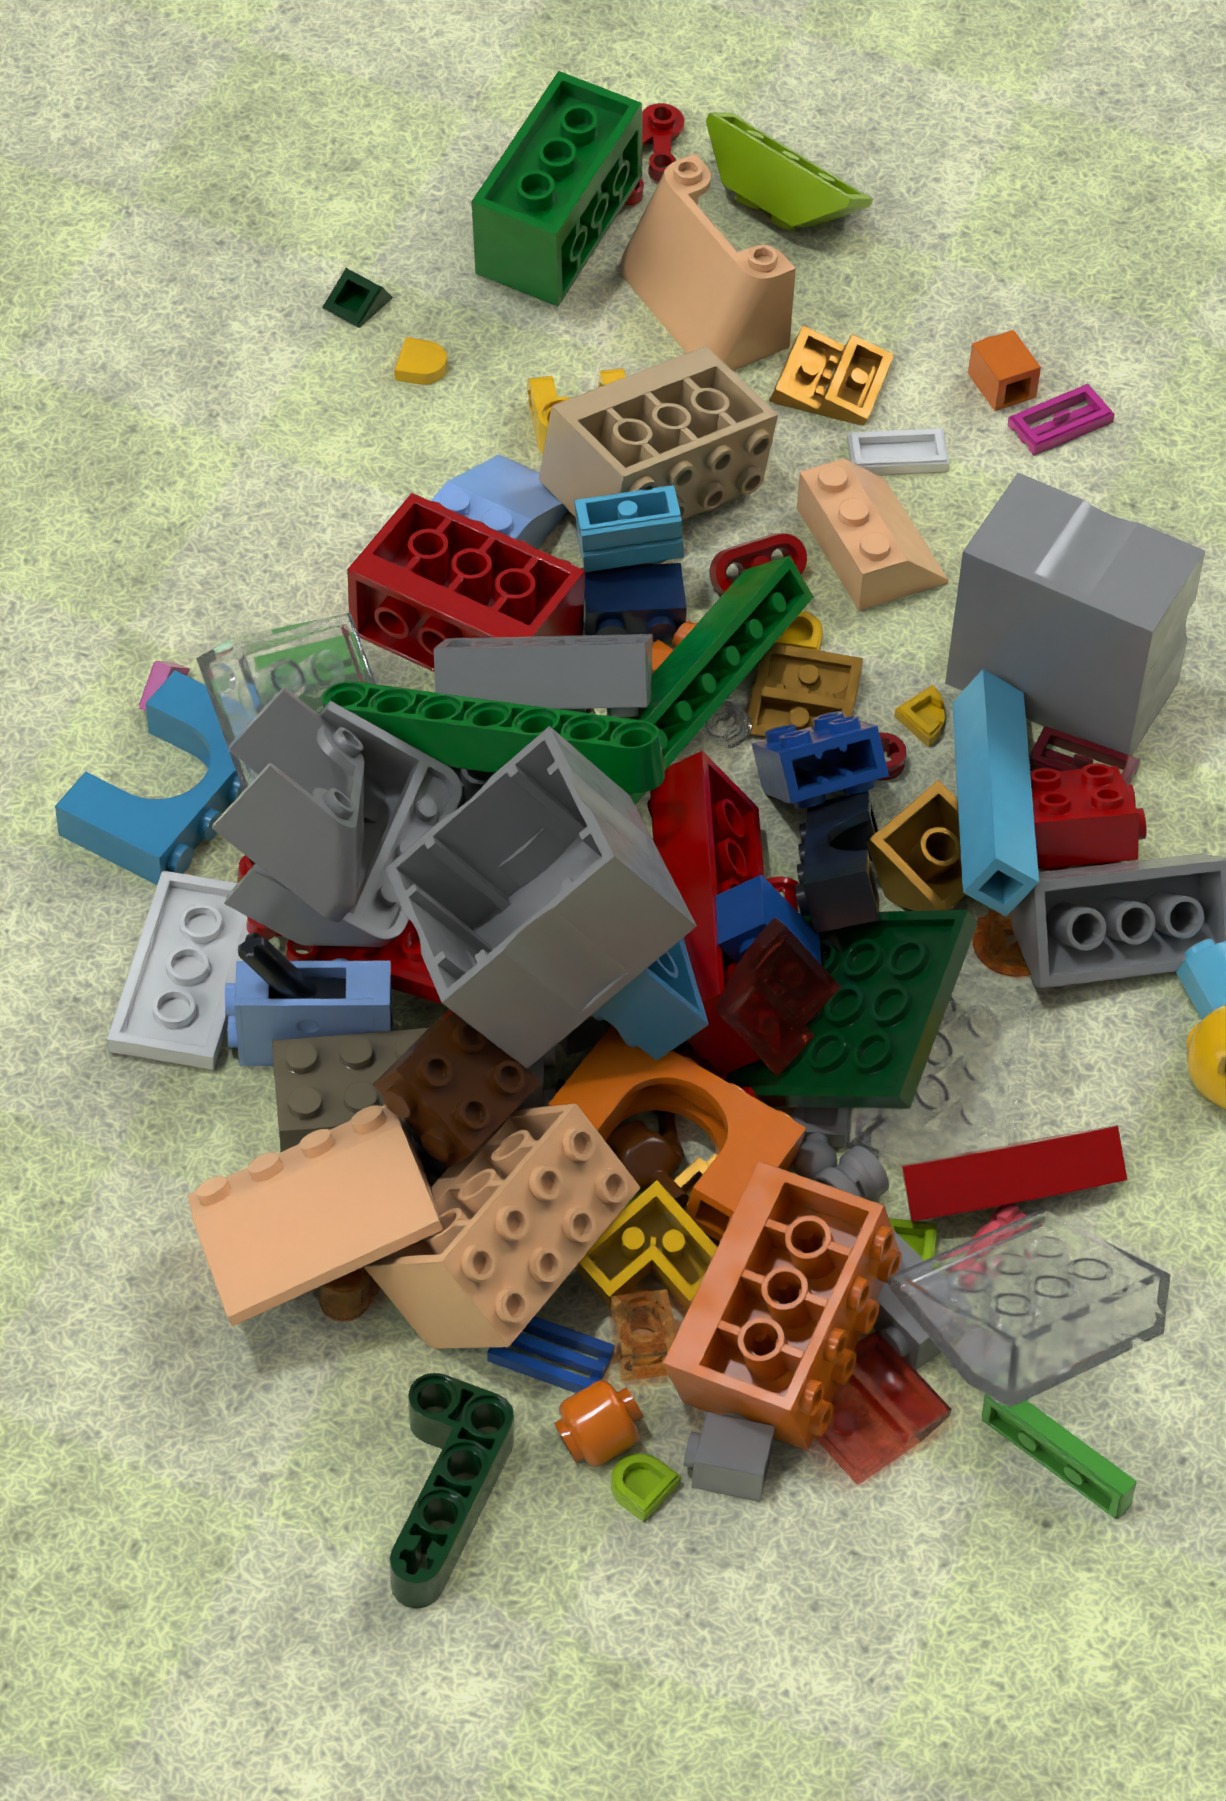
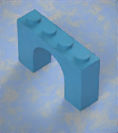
(157, 833)

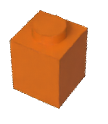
(1004, 370)

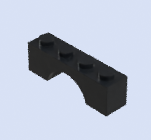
(835, 864)

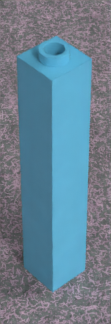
(994, 793)

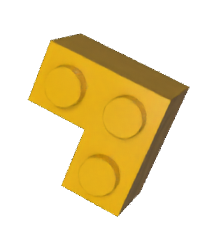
(648, 1238)

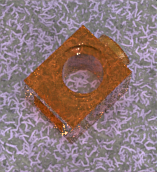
(639, 1354)

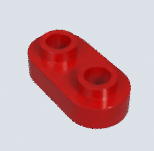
(754, 554)

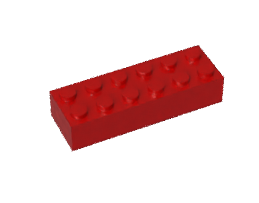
(709, 845)

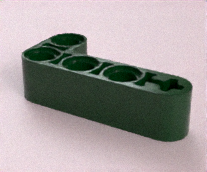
(444, 1496)

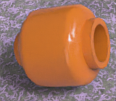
(599, 1423)

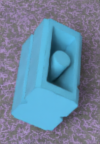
(629, 528)

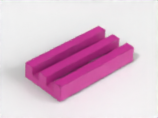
(1065, 424)

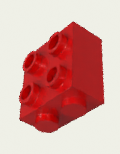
(1085, 817)

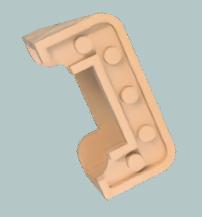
(700, 282)

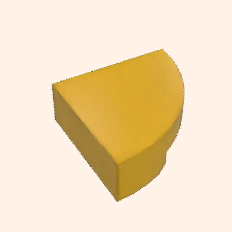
(923, 715)

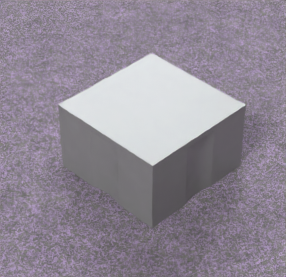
(1074, 613)
(538, 899)

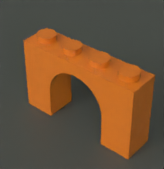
(626, 1080)

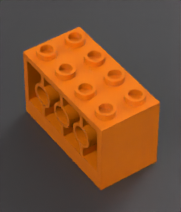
(784, 1304)

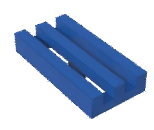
(549, 1373)

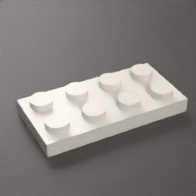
(179, 974)

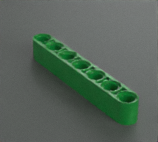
(491, 732)

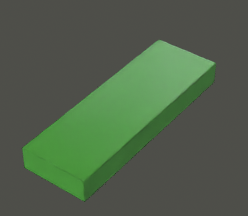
(1062, 1454)

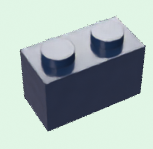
(635, 601)

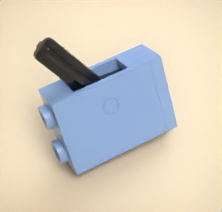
(301, 999)

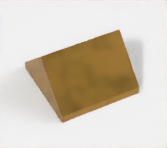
(921, 853)

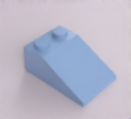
(505, 499)

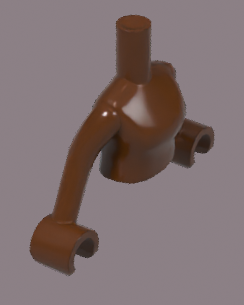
(650, 1154)

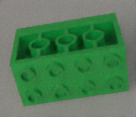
(557, 188)

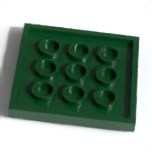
(882, 1019)

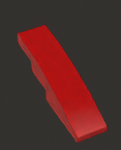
(1014, 1173)

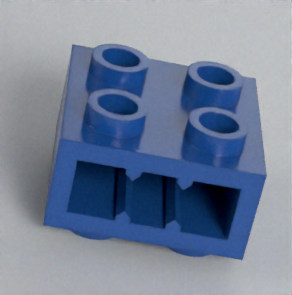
(820, 759)

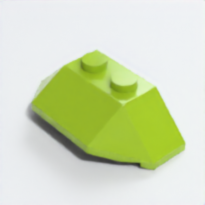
(777, 177)

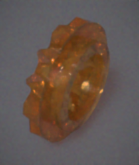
(990, 945)

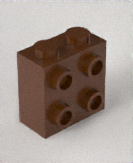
(454, 1088)

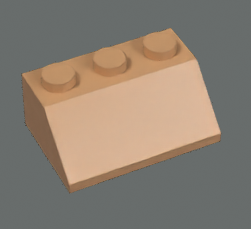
(865, 534)

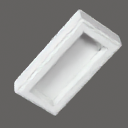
(899, 451)

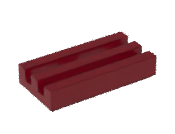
(1046, 758)

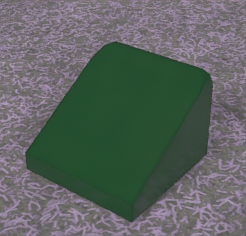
(356, 298)

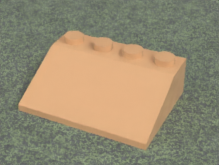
(313, 1212)

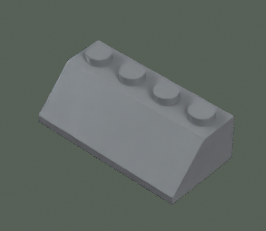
(550, 671)
(1120, 918)

